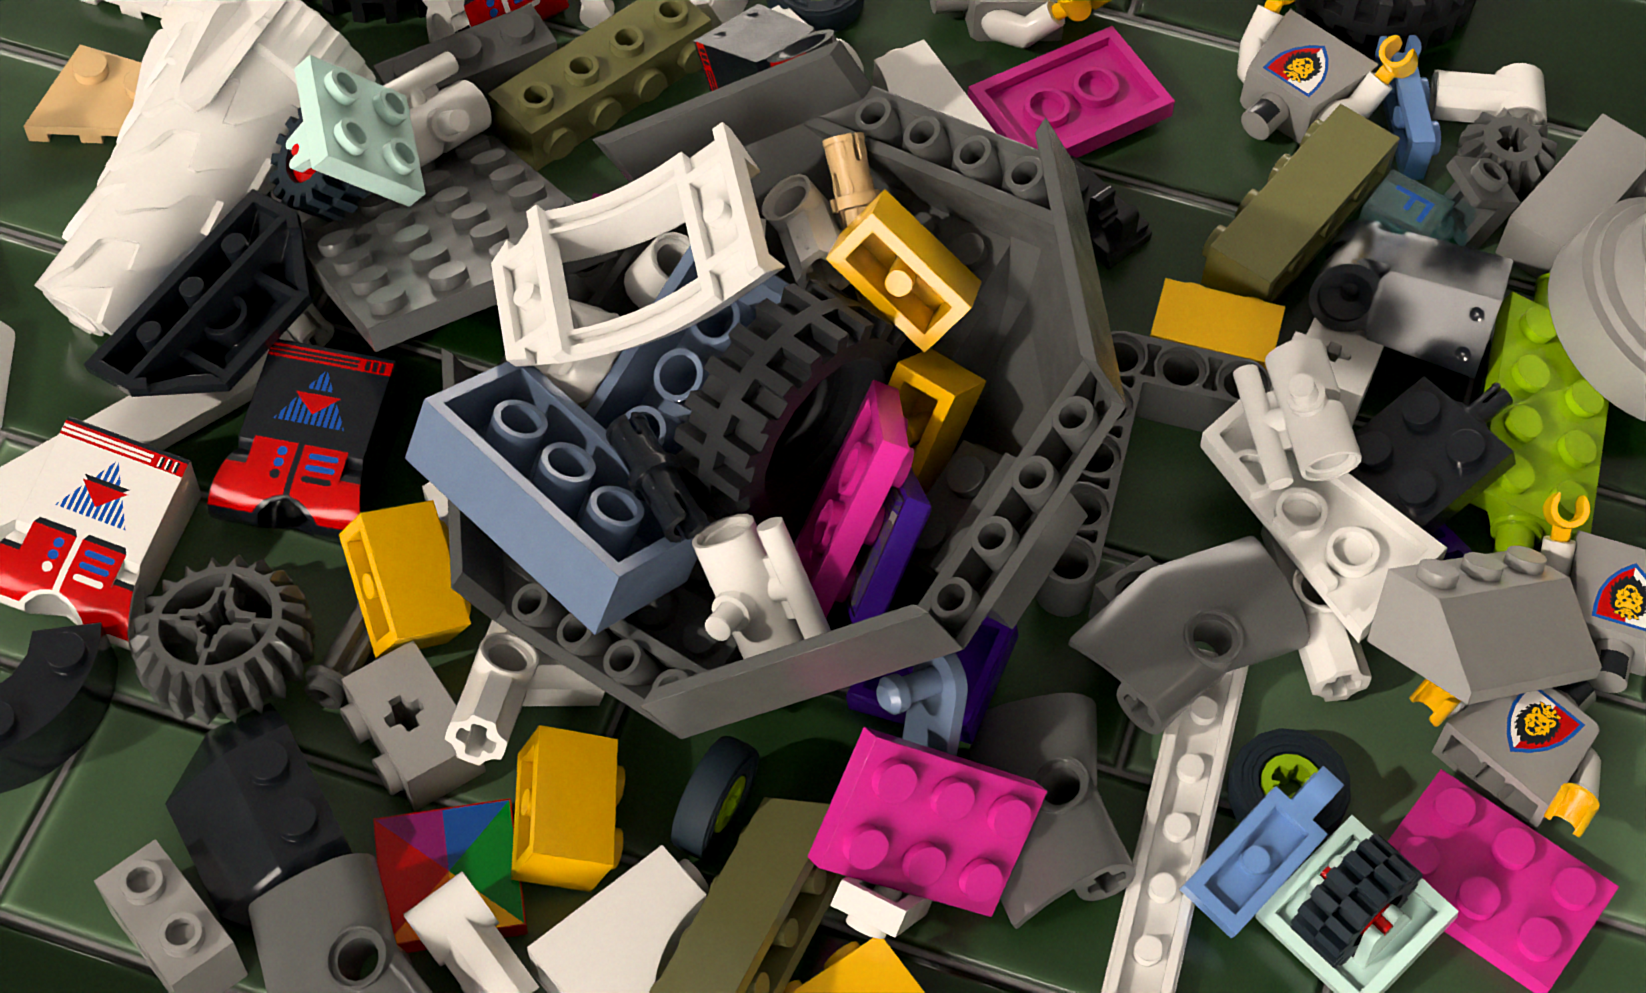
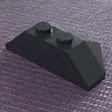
(214, 308)
(252, 813)

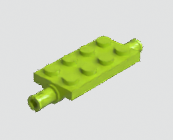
(1550, 426)

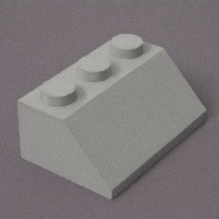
(1485, 624)

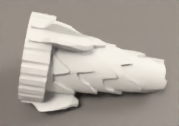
(189, 149)

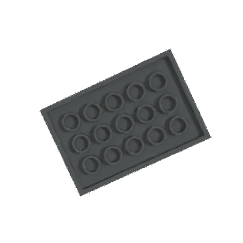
(430, 262)

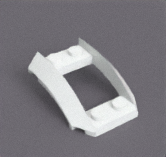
(724, 232)

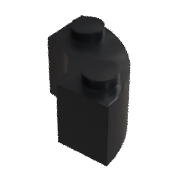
(54, 701)

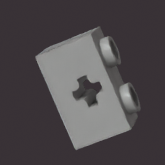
(398, 694)
(170, 924)

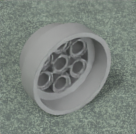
(1601, 303)

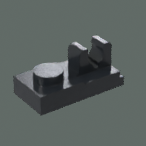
(1112, 224)

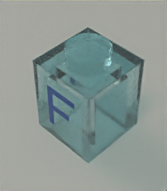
(1410, 207)

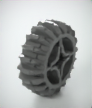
(231, 650)

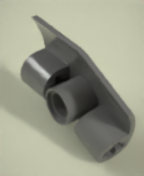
(1217, 596)
(1070, 843)
(324, 927)

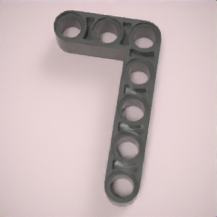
(1148, 379)

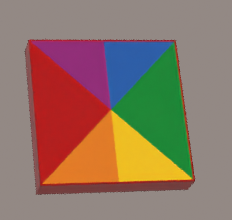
(433, 846)

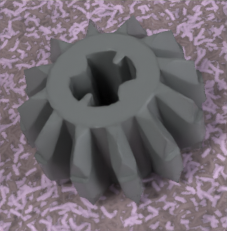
(1512, 144)

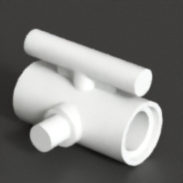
(444, 116)
(1298, 414)
(757, 585)

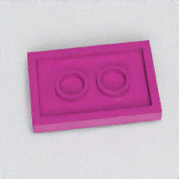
(1085, 89)
(852, 496)
(926, 823)
(1515, 890)

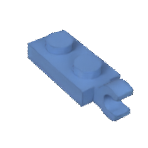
(1409, 116)
(1261, 853)

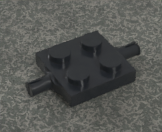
(1433, 452)

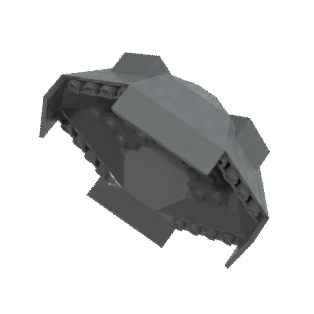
(1004, 495)

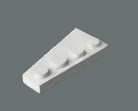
(1329, 528)

